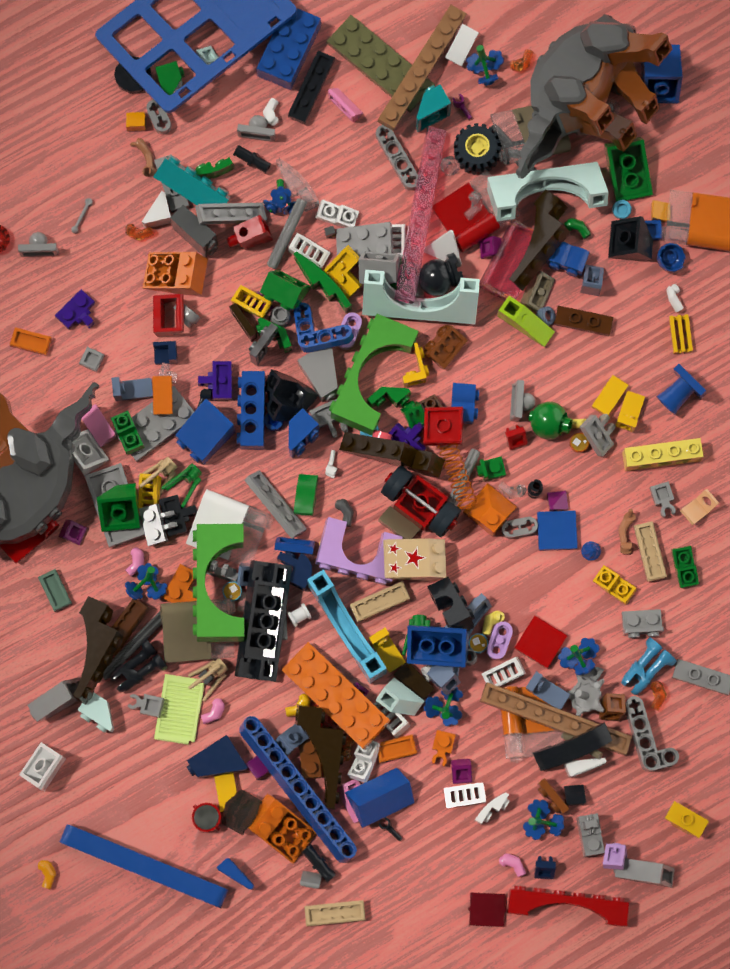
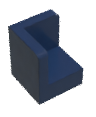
(165, 352)

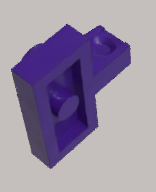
(76, 311)
(219, 380)
(408, 435)

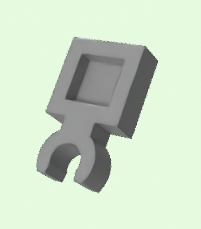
(662, 496)
(149, 705)

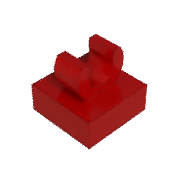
(516, 437)

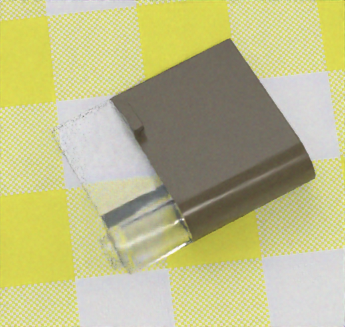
(514, 133)
(178, 633)

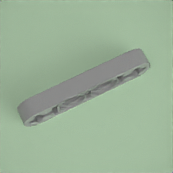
(395, 158)

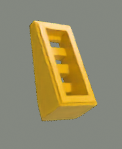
(241, 292)
(156, 486)

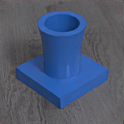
(680, 390)

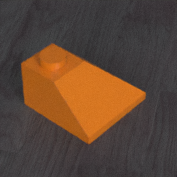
(490, 510)

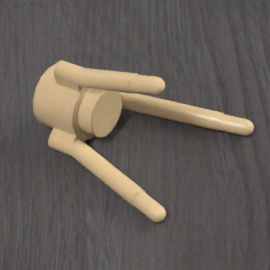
(165, 467)
(216, 668)

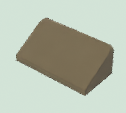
(537, 291)
(398, 524)

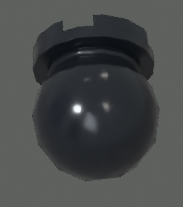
(440, 276)

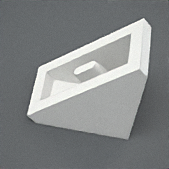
(158, 213)

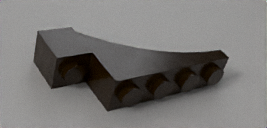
(546, 238)
(393, 452)
(101, 646)
(328, 745)

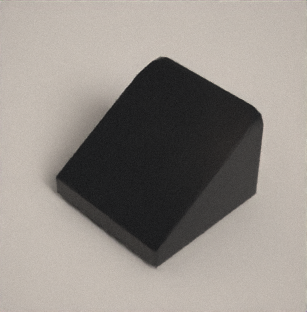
(574, 795)

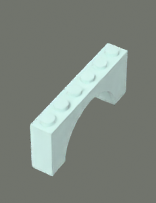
(580, 179)
(454, 307)

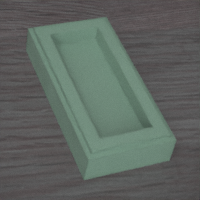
(55, 590)

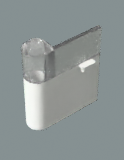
(224, 510)

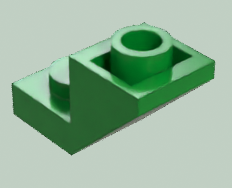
(283, 339)
(397, 396)

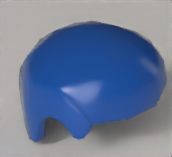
(671, 257)

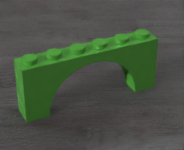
(382, 337)
(213, 623)

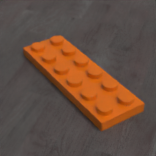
(336, 695)

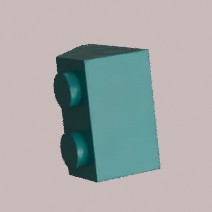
(433, 107)

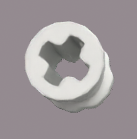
(299, 615)

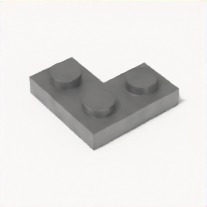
(260, 349)

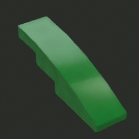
(317, 277)

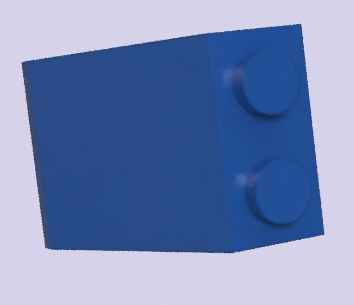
(666, 78)
(205, 432)

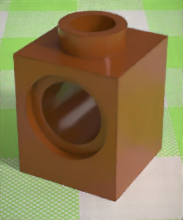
(613, 706)

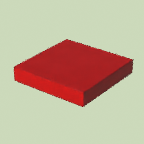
(443, 426)
(540, 642)

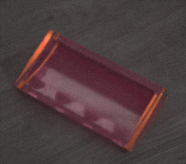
(505, 262)

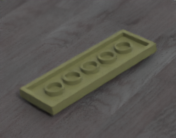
(373, 58)

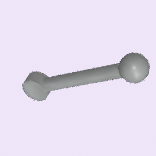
(88, 202)

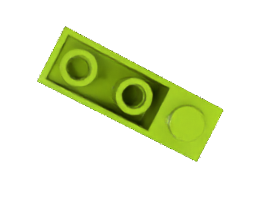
(525, 321)

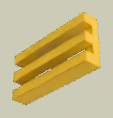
(679, 318)

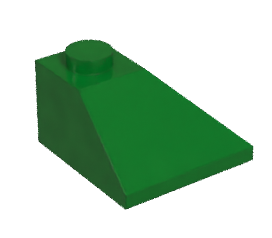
(119, 508)

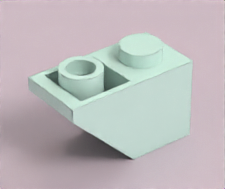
(399, 698)
(98, 711)

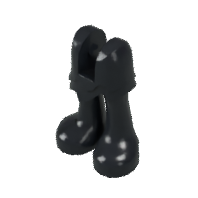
(135, 677)

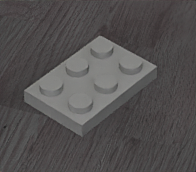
(366, 238)

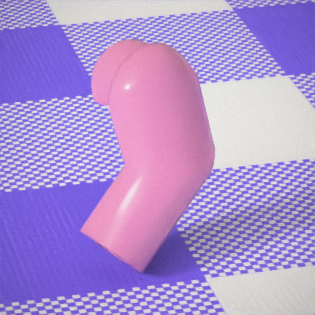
(137, 560)
(215, 713)
(512, 861)

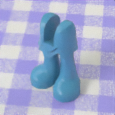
(637, 668)

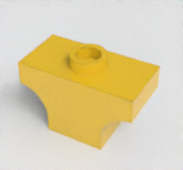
(686, 820)

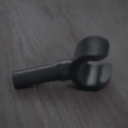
(205, 394)
(390, 829)

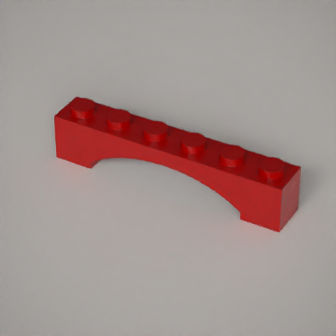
(613, 911)

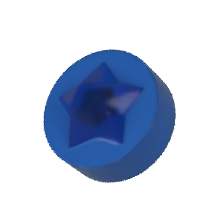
(271, 424)

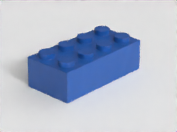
(289, 49)

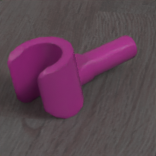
(461, 105)

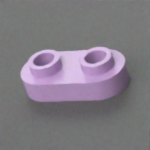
(355, 329)
(499, 641)

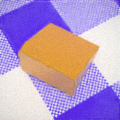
(135, 121)
(659, 210)

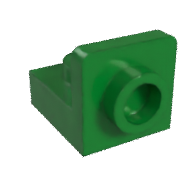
(413, 413)
(491, 469)

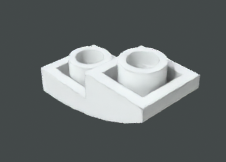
(462, 44)
(336, 215)
(364, 762)
(496, 804)

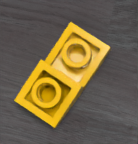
(614, 585)

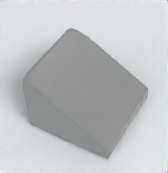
(310, 879)

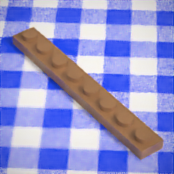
(422, 67)
(548, 716)

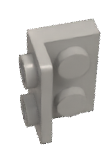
(642, 622)

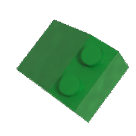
(629, 170)

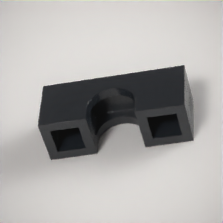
(446, 595)

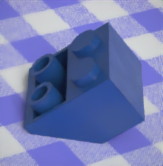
(301, 432)

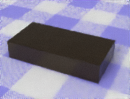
(243, 322)
(414, 680)

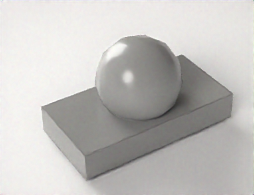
(256, 129)
(38, 246)
(520, 401)

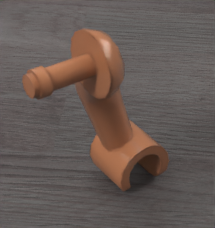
(149, 168)
(628, 519)

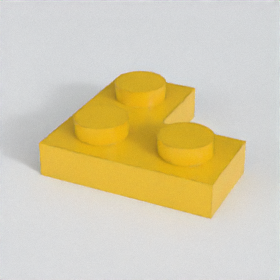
(340, 272)

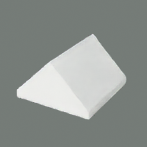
(88, 453)
(42, 767)

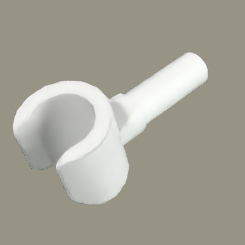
(330, 469)

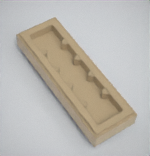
(650, 551)
(380, 601)
(334, 913)

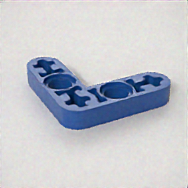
(310, 334)

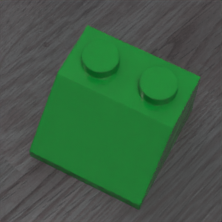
(284, 289)

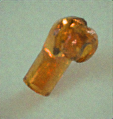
(523, 63)
(659, 694)

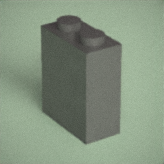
(197, 235)

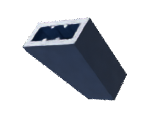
(217, 760)

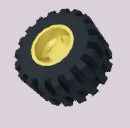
(477, 148)

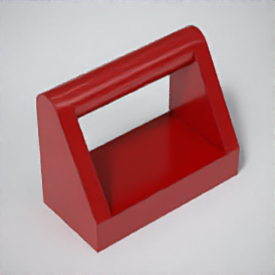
(159, 314)

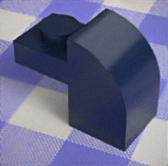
(301, 568)

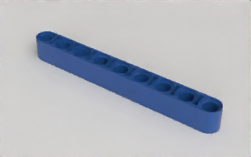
(298, 799)
(143, 866)

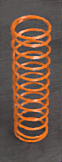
(467, 488)

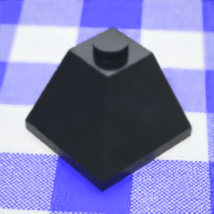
(630, 240)

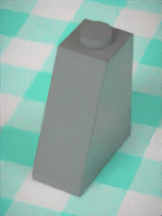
(320, 372)
(54, 700)
(646, 872)

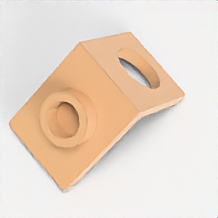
(698, 508)

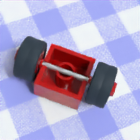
(420, 502)

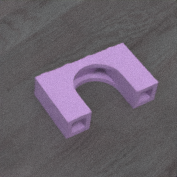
(332, 556)

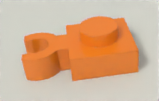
(443, 744)

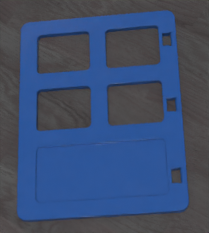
(240, 20)

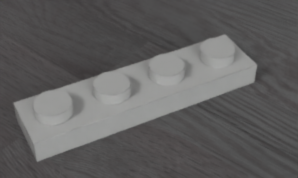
(229, 212)
(275, 504)

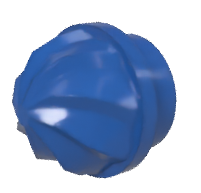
(590, 551)

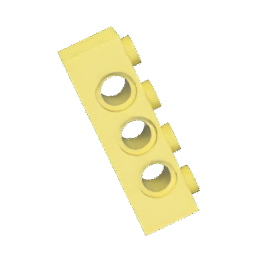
(662, 454)

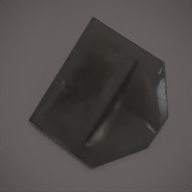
(240, 811)

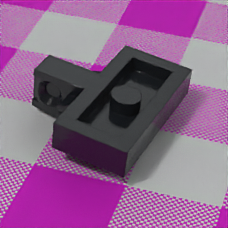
(181, 514)

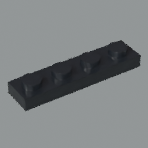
(311, 87)

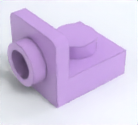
(614, 856)

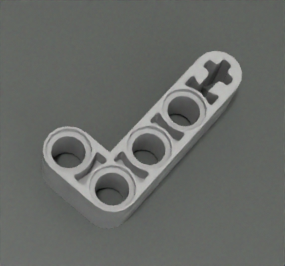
(658, 756)

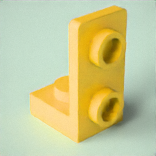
(413, 378)
(630, 411)
(386, 650)

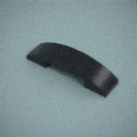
(573, 748)

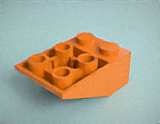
(175, 272)
(281, 829)

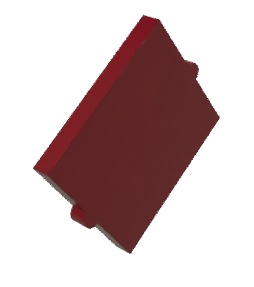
(487, 909)

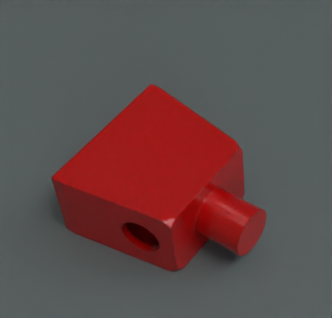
(250, 233)

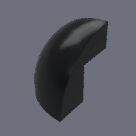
(287, 396)

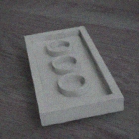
(159, 427)
(101, 482)

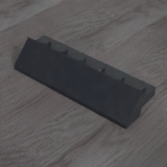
(263, 620)

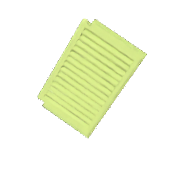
(180, 710)

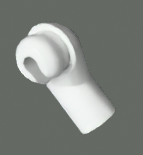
(269, 113)
(672, 297)

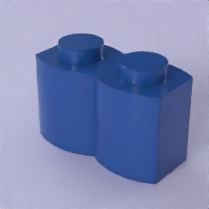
(569, 258)
(465, 396)

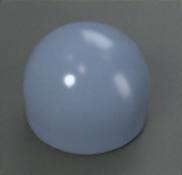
(541, 314)

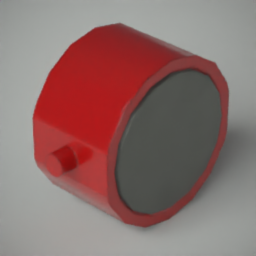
(206, 817)

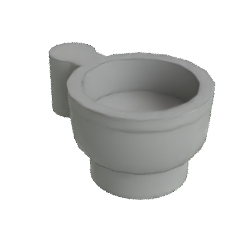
(190, 316)
(280, 316)

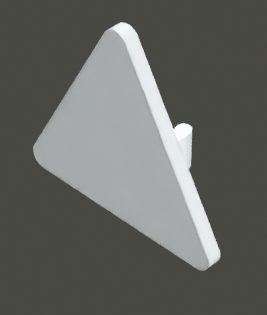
(443, 246)

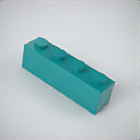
(188, 184)

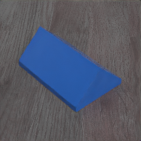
(437, 646)
(380, 797)

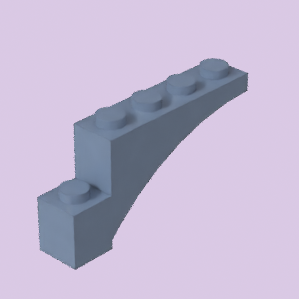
(447, 677)

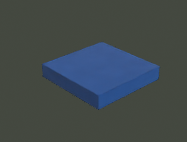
(557, 530)

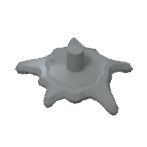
(586, 695)

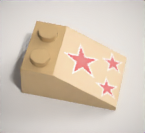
(415, 559)

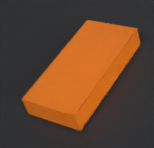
(30, 341)
(162, 395)
(396, 748)

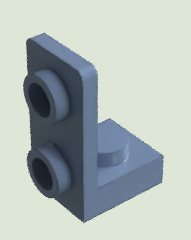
(131, 389)
(547, 691)
(291, 739)

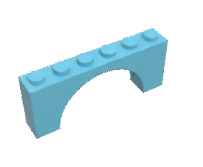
(361, 651)

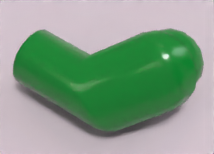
(578, 225)

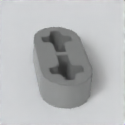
(155, 118)
(518, 523)

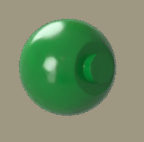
(550, 420)

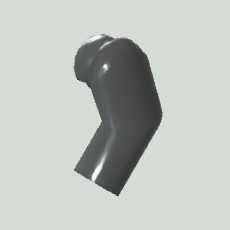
(346, 509)

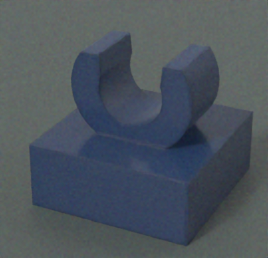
(544, 869)

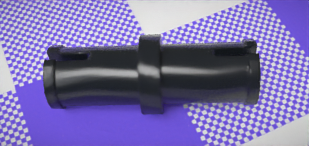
(252, 159)
(535, 489)
(318, 863)

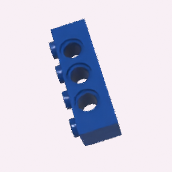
(253, 440)

